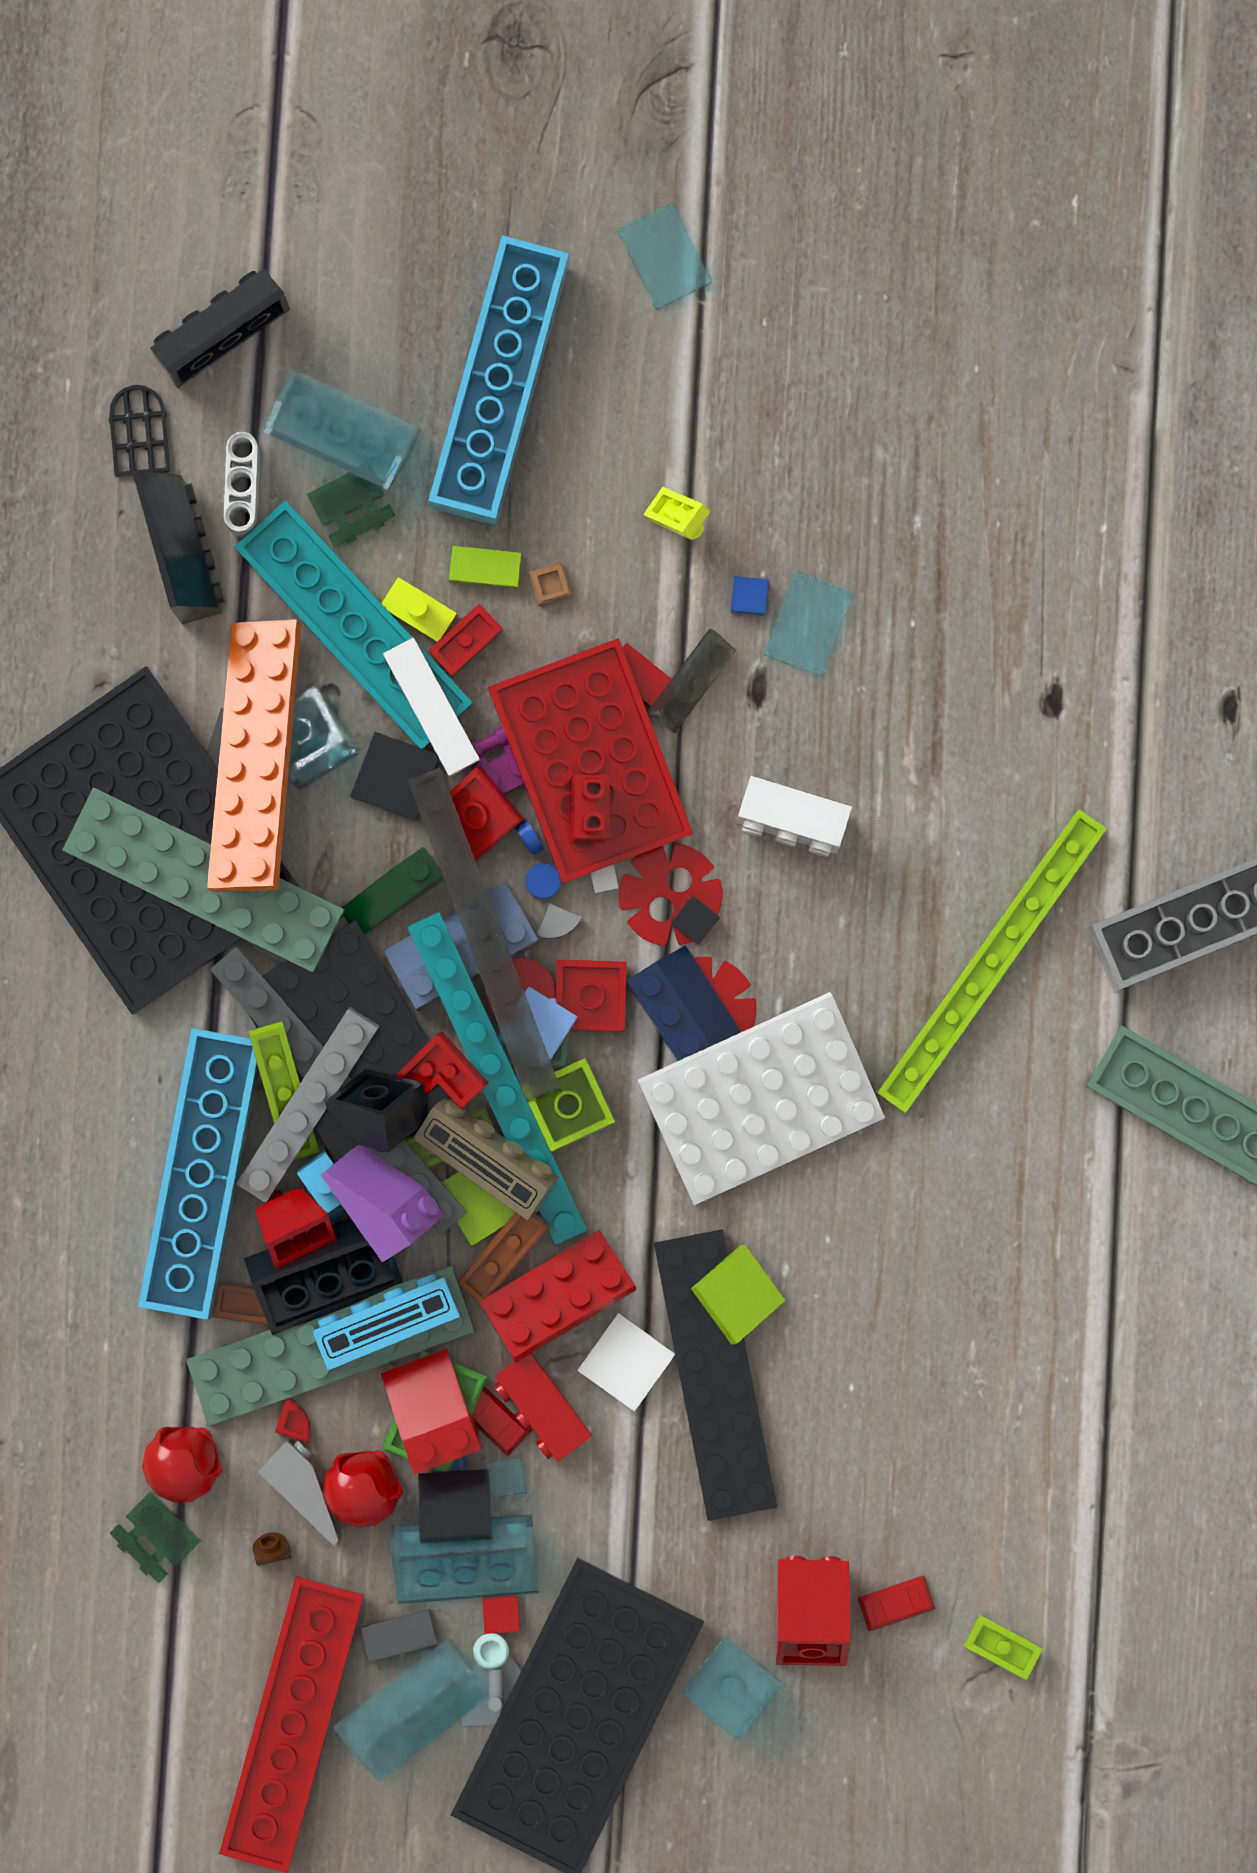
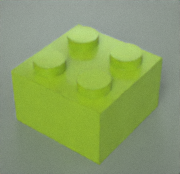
(573, 1110)

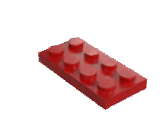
(557, 1296)

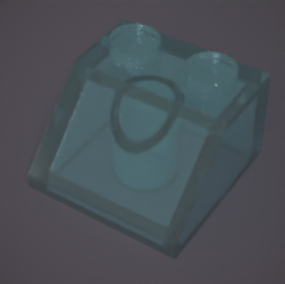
(317, 740)
(732, 1688)

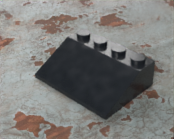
(178, 545)

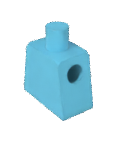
(310, 1174)

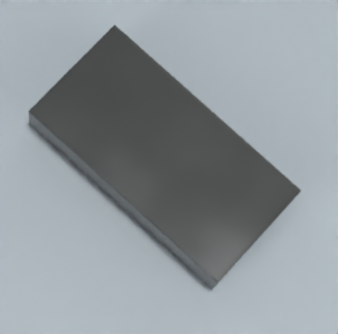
(399, 1635)

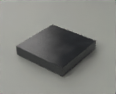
(386, 775)
(454, 1506)

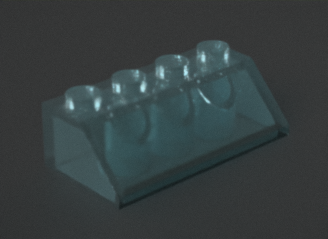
(341, 429)
(465, 1568)
(412, 1709)

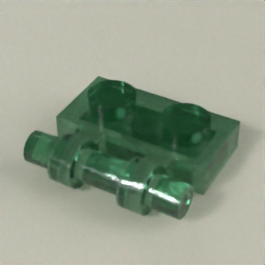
(343, 497)
(162, 1529)

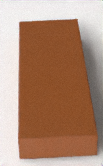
(502, 1255)

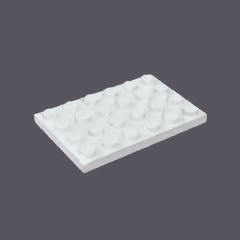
(761, 1098)

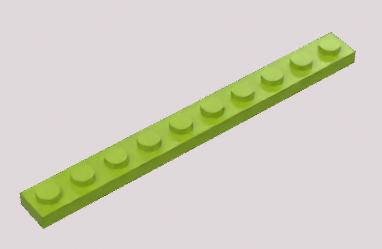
(991, 961)

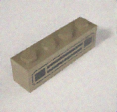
(487, 1158)

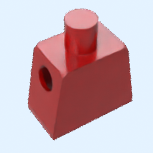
(293, 1225)

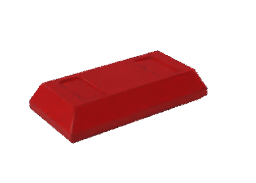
(498, 1422)
(896, 1603)

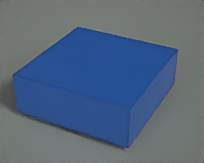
(749, 595)

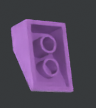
(381, 1201)

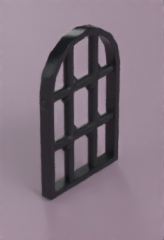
(131, 442)

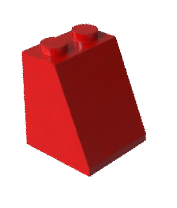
(812, 1611)

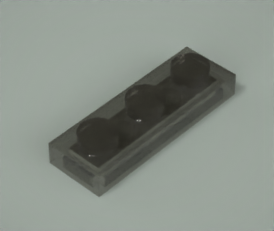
(692, 680)

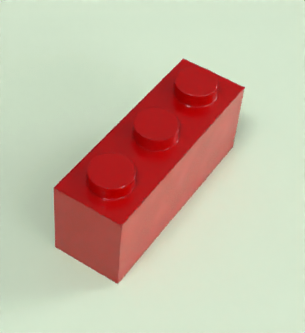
(542, 1407)

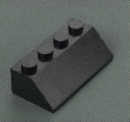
(220, 327)
(320, 1280)

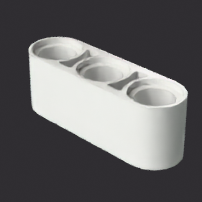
(238, 468)

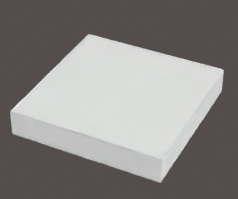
(626, 1362)

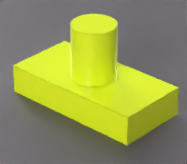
(677, 513)
(418, 610)

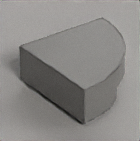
(557, 923)

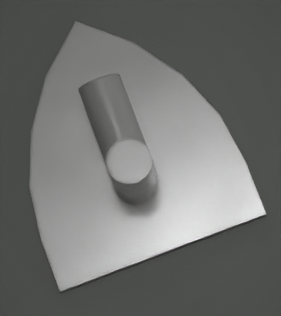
(500, 1684)

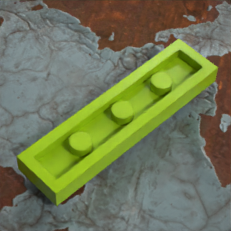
(278, 1073)

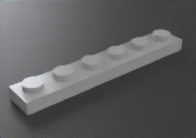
(307, 1104)

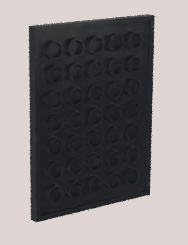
(148, 757)

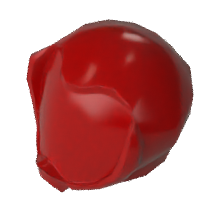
(181, 1463)
(362, 1488)

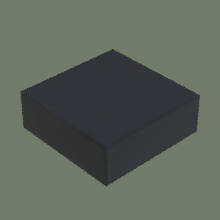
(695, 920)

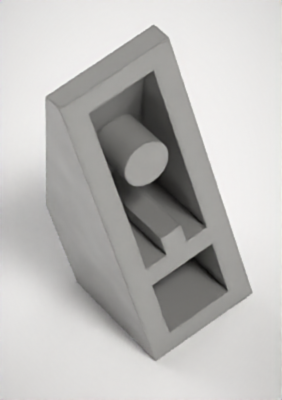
(299, 1483)

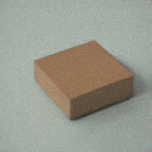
(550, 583)

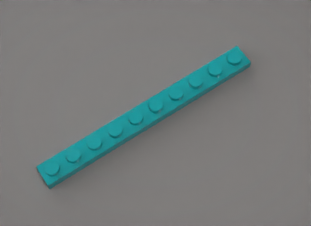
(491, 1061)

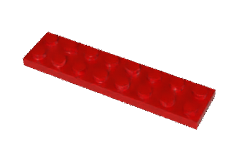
(291, 1724)

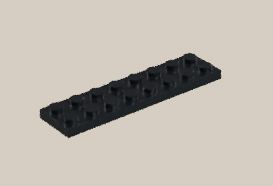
(714, 1384)

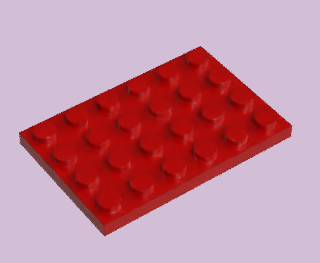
(590, 721)

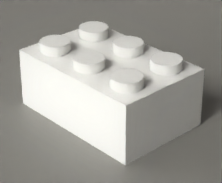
(793, 816)

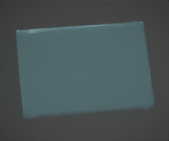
(664, 256)
(808, 623)

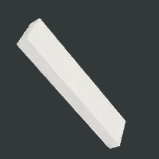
(431, 707)

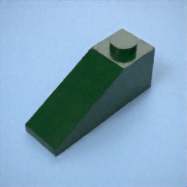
(393, 891)

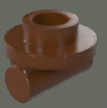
(271, 1548)

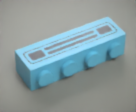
(387, 1322)

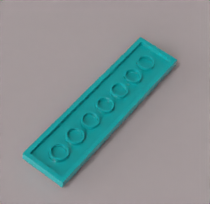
(339, 612)

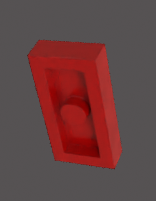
(465, 640)

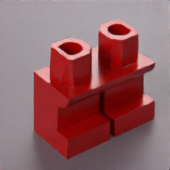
(591, 808)

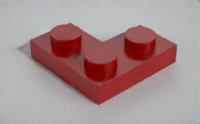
(445, 1065)

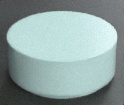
(491, 1650)

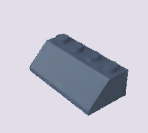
(412, 971)

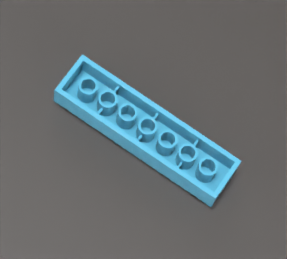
(499, 380)
(200, 1175)

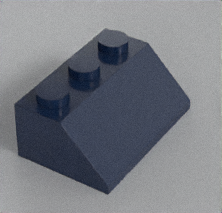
(682, 1004)

